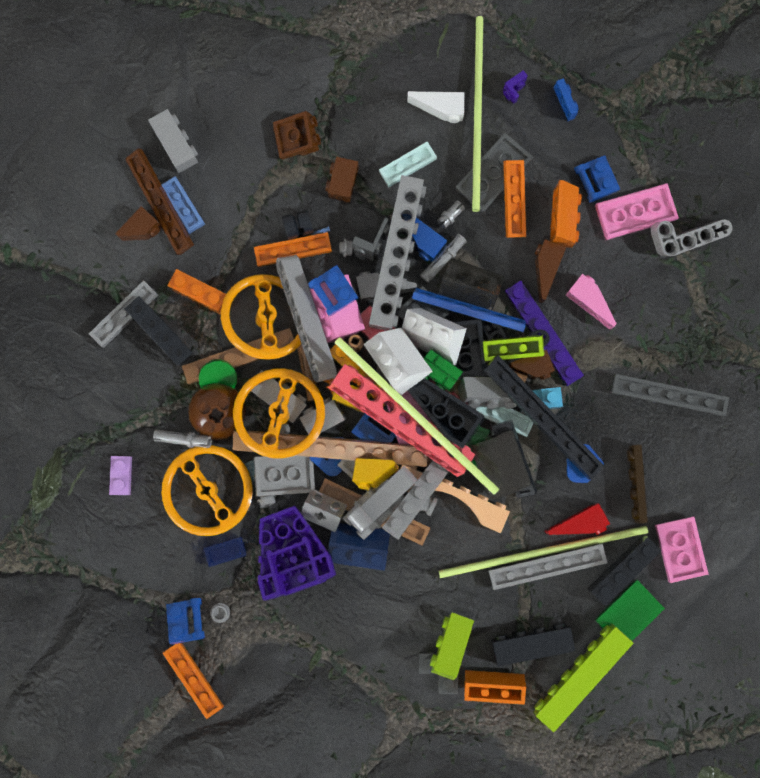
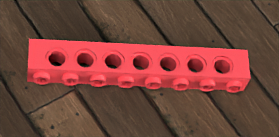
(391, 420)

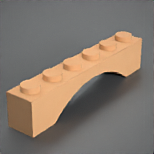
(488, 514)

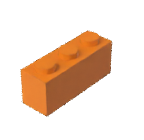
(197, 291)
(494, 687)

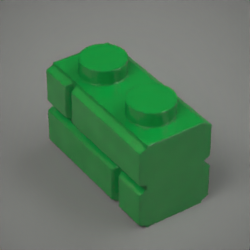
(443, 373)

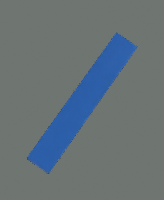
(469, 309)

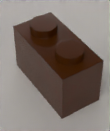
(342, 180)

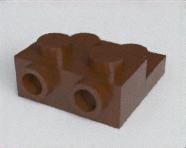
(296, 135)

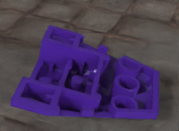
(290, 555)

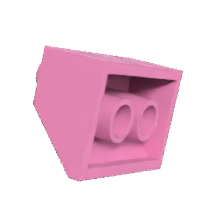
(341, 324)

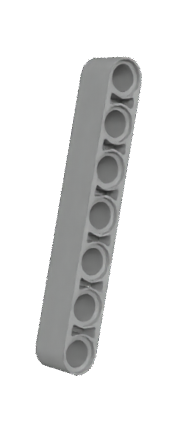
(306, 318)

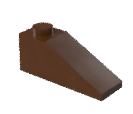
(547, 263)

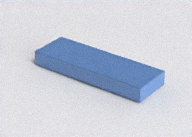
(183, 205)

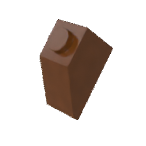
(139, 227)
(534, 367)

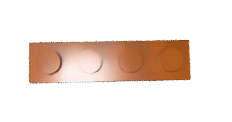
(514, 198)
(301, 247)
(193, 680)

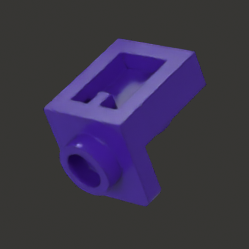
(513, 85)

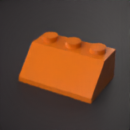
(565, 214)

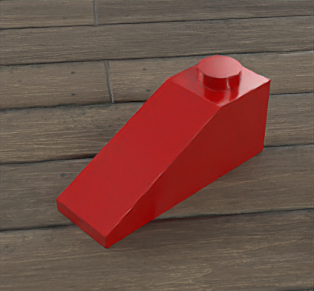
(586, 521)

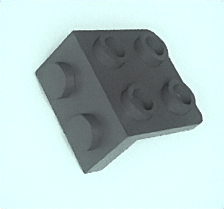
(365, 249)

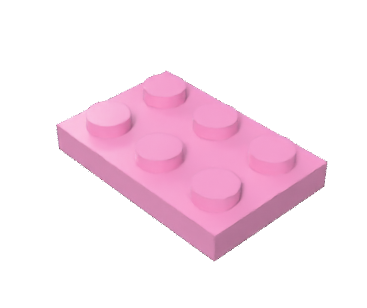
(681, 549)

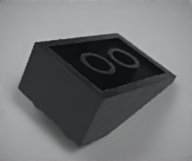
(471, 354)

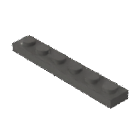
(670, 395)

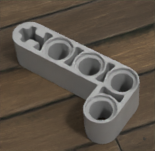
(693, 236)
(382, 500)

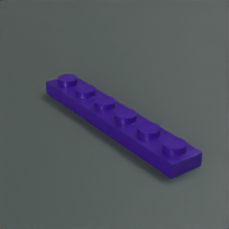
(536, 321)

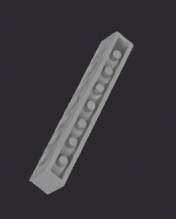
(408, 187)

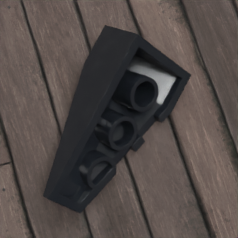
(449, 414)

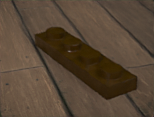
(637, 492)

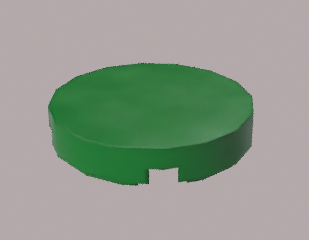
(218, 372)

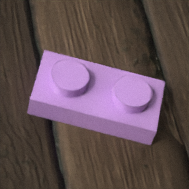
(120, 475)

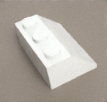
(434, 333)
(398, 359)

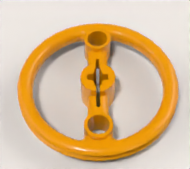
(265, 352)
(285, 375)
(181, 462)

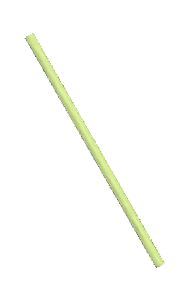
(477, 115)
(416, 415)
(543, 551)

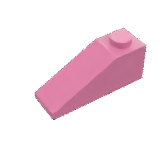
(589, 297)

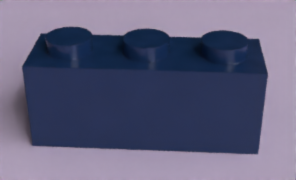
(350, 549)

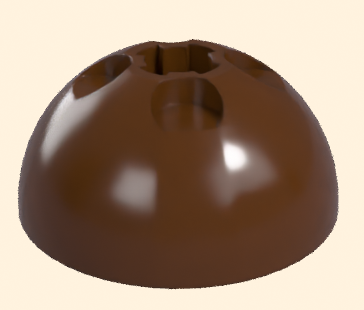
(214, 401)

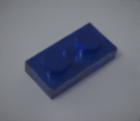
(225, 551)

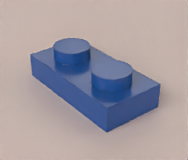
(563, 94)

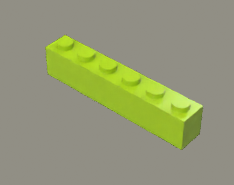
(583, 677)

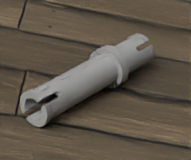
(439, 262)
(182, 438)

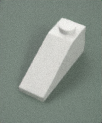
(444, 105)

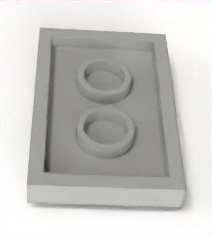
(283, 475)

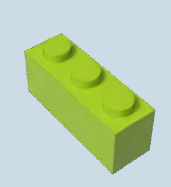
(514, 347)
(451, 646)

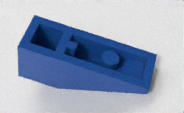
(426, 240)

